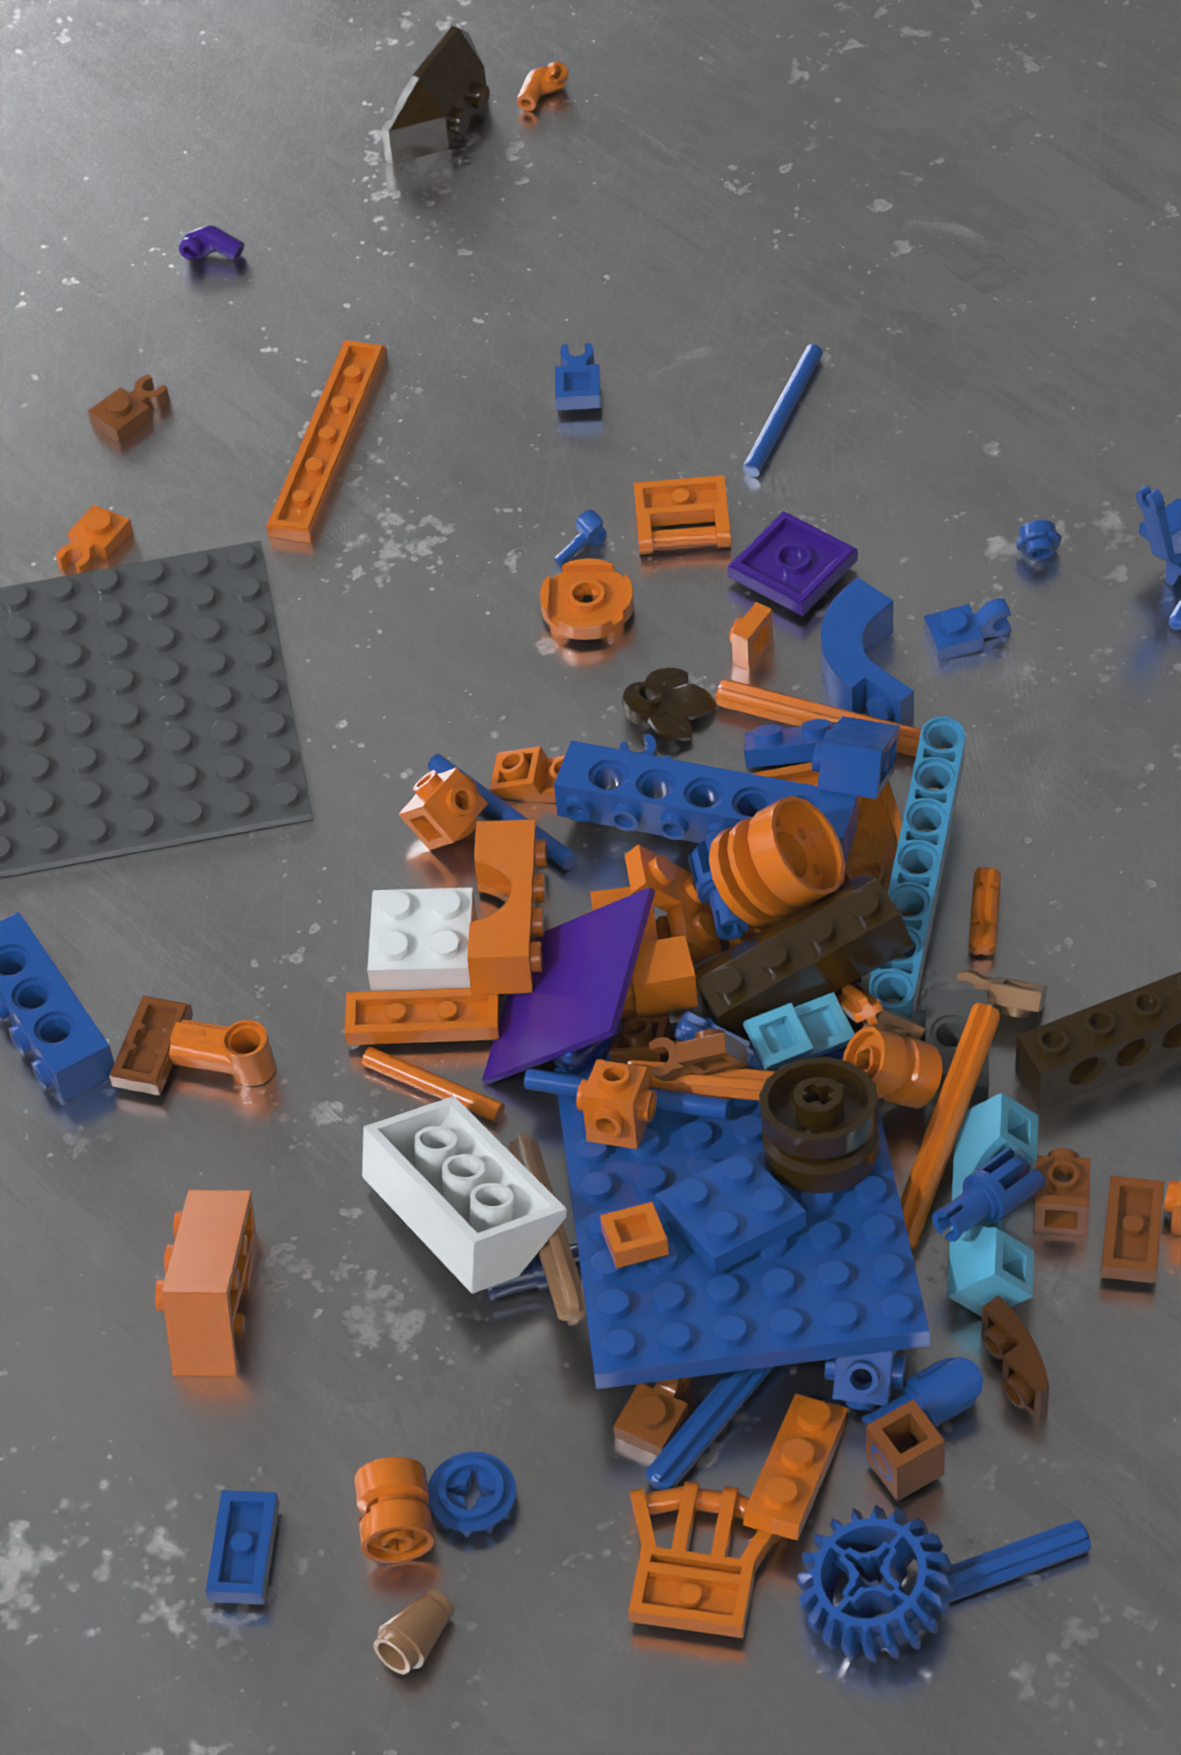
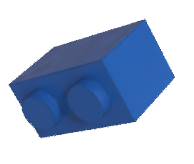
(856, 757)

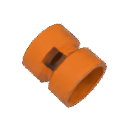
(901, 1067)
(395, 1510)

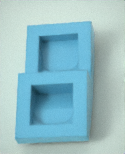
(799, 1031)

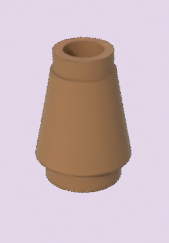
(411, 1634)

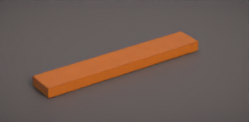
(327, 442)

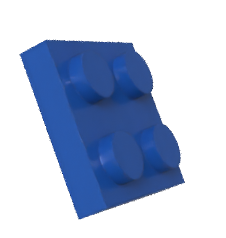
(730, 1210)

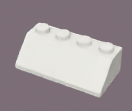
(460, 1191)

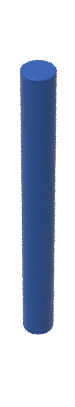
(782, 410)
(502, 811)
(666, 1099)

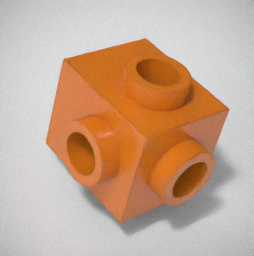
(443, 808)
(616, 1103)

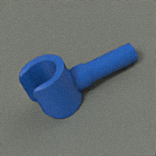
(591, 532)

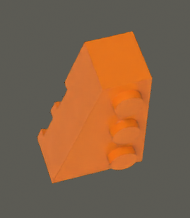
(206, 1280)

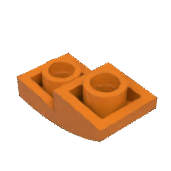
(525, 775)

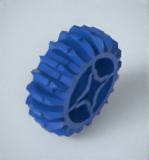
(895, 1547)

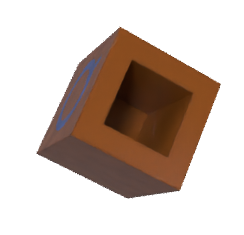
(905, 1450)

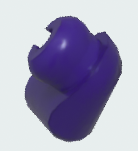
(210, 240)

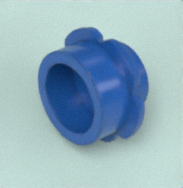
(1038, 539)

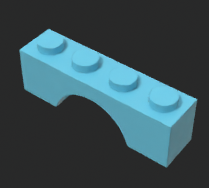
(985, 1257)

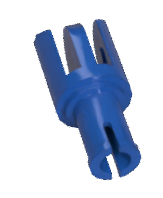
(727, 924)
(989, 1194)
(939, 1390)

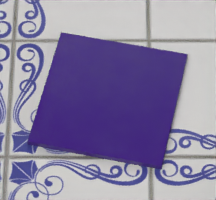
(577, 992)

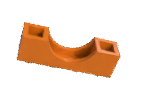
(503, 945)

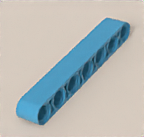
(922, 852)

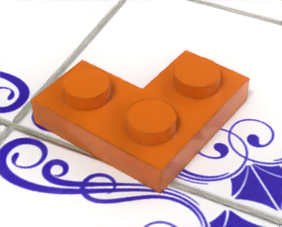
(677, 896)

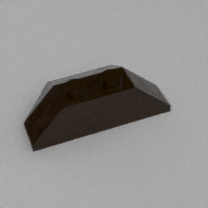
(437, 100)

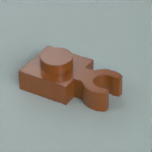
(127, 412)

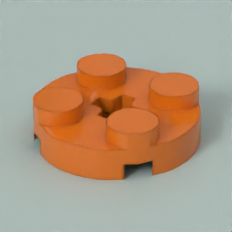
(586, 621)

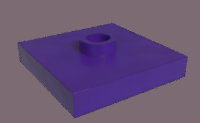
(792, 563)

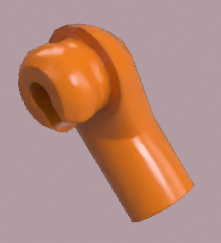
(541, 83)

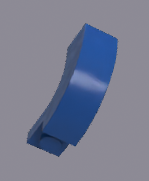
(849, 632)

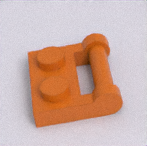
(682, 503)

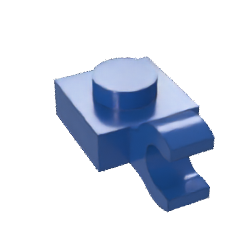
(961, 632)

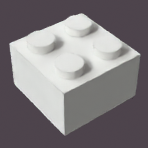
(420, 938)

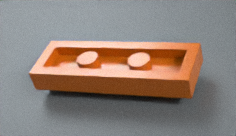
(420, 1016)
(795, 1467)

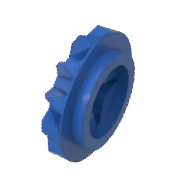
(454, 1479)

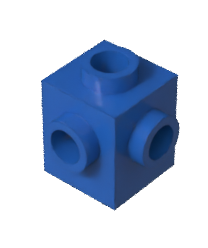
(866, 1378)

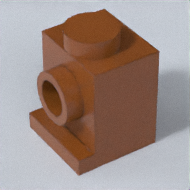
(1065, 1198)

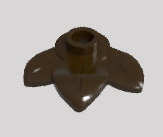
(667, 703)

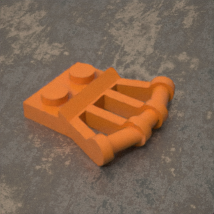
(691, 1587)

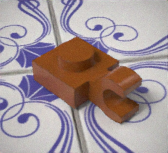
(706, 1054)
(653, 1415)

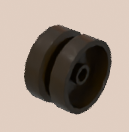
(820, 1125)

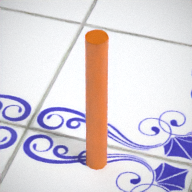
(432, 1083)

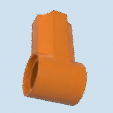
(235, 1049)

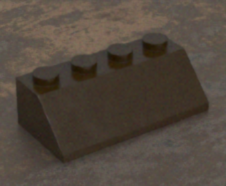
(805, 954)

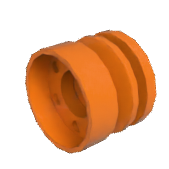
(777, 861)

